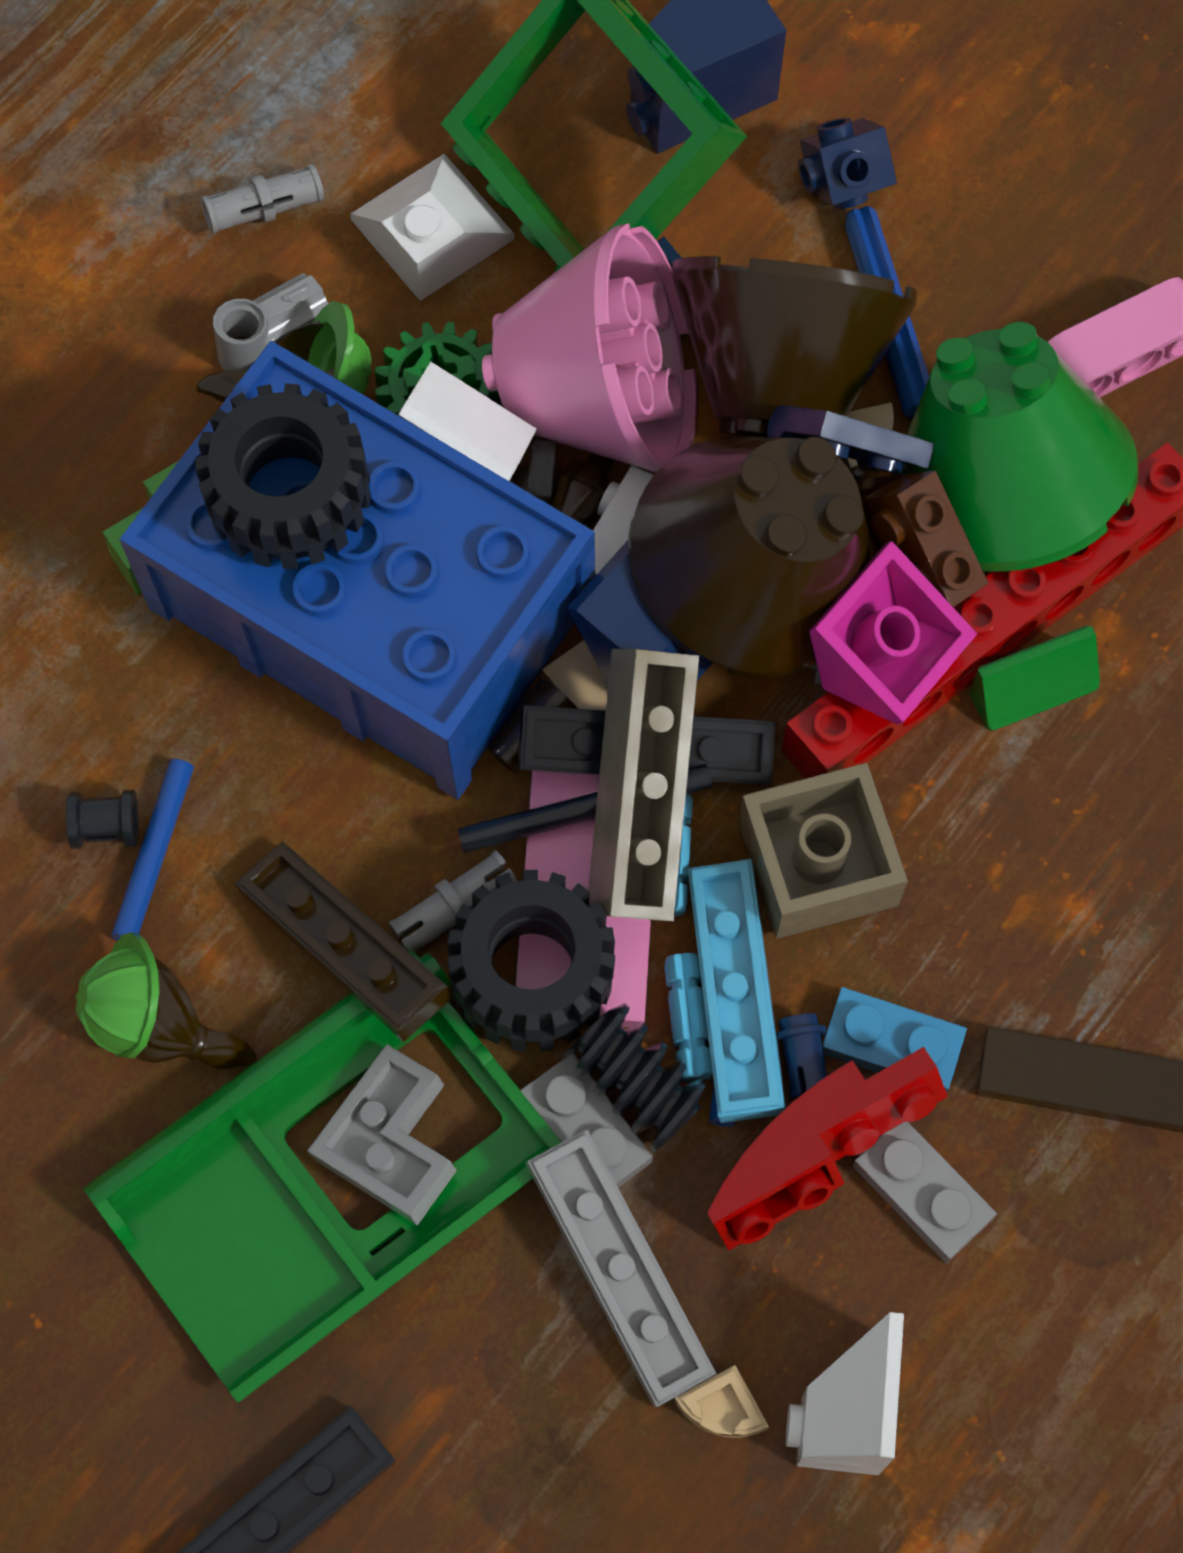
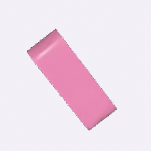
(1126, 338)

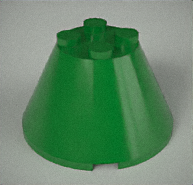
(1022, 448)

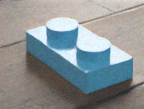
(883, 1033)

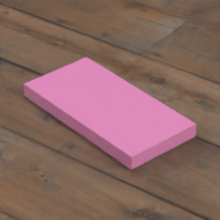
(569, 854)

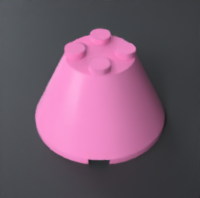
(601, 354)

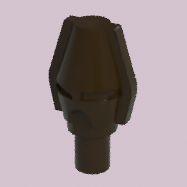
(582, 488)

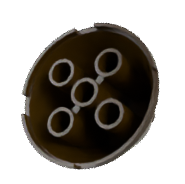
(785, 335)
(748, 549)

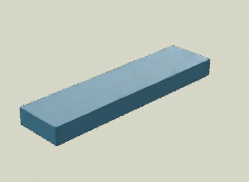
(736, 991)

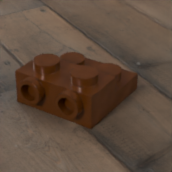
(922, 523)

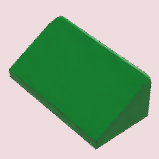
(1037, 678)

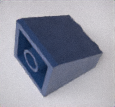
(727, 46)

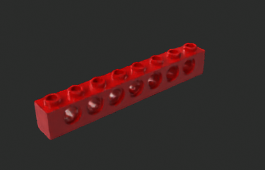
(1005, 616)

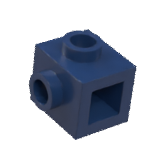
(846, 162)

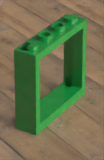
(682, 177)

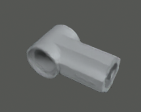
(264, 320)

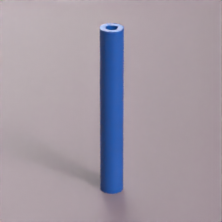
(153, 848)

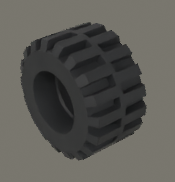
(274, 429)
(531, 909)

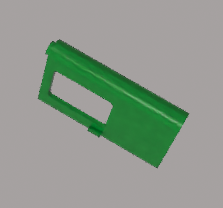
(246, 1234)

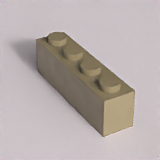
(643, 783)

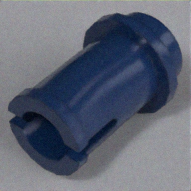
(802, 1051)

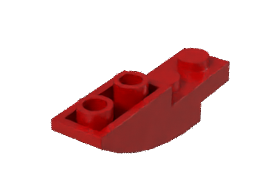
(796, 1154)

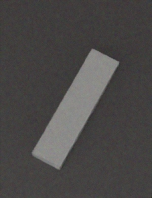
(620, 1268)

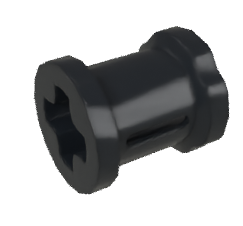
(102, 819)

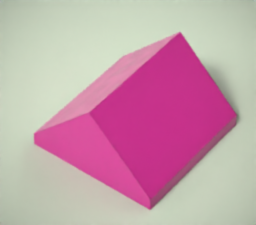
(888, 638)

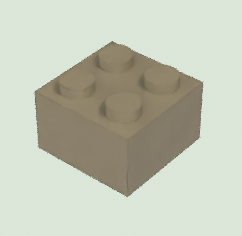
(822, 850)

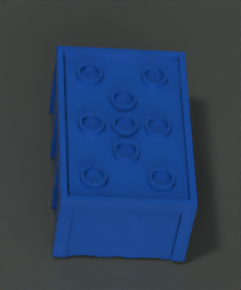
(410, 627)

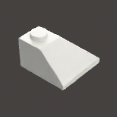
(432, 227)
(853, 1406)

